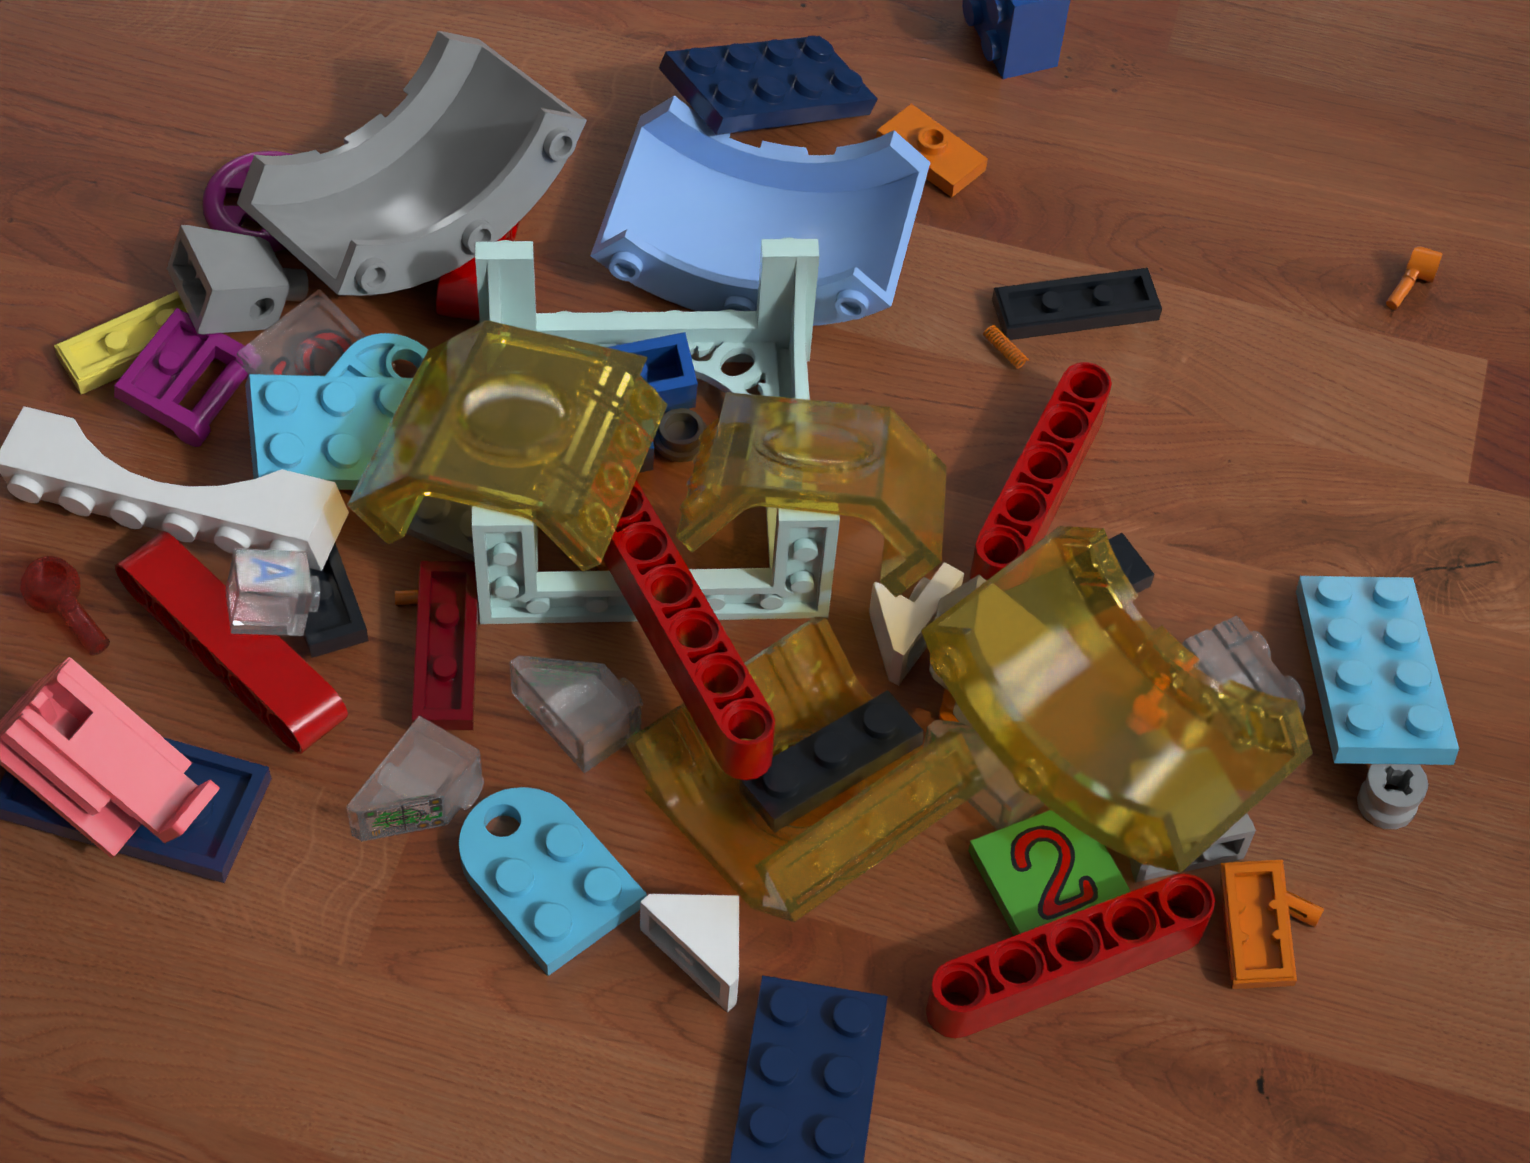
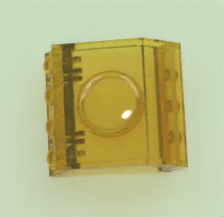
(520, 431)
(821, 461)
(831, 846)

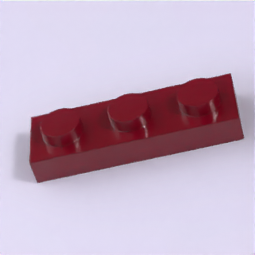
(446, 644)

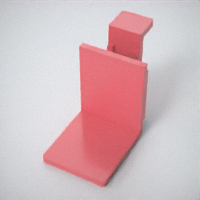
(98, 761)

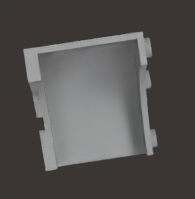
(424, 182)

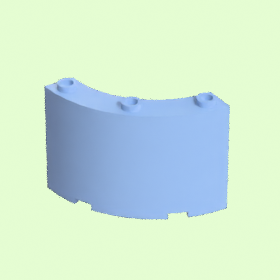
(699, 203)

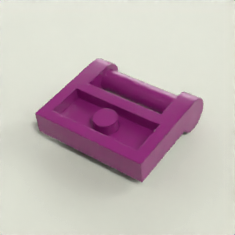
(170, 369)

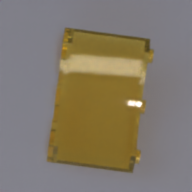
(1106, 710)

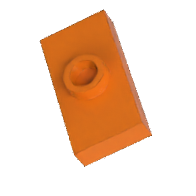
(951, 159)
(1257, 924)

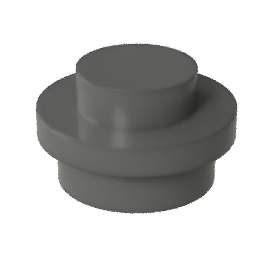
(679, 435)

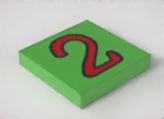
(1045, 871)

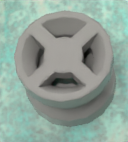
(1388, 806)

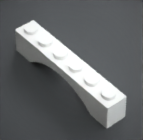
(284, 510)

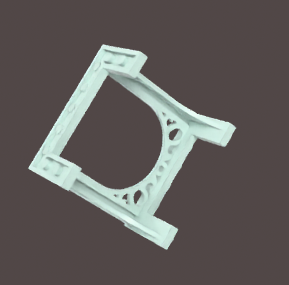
(773, 338)

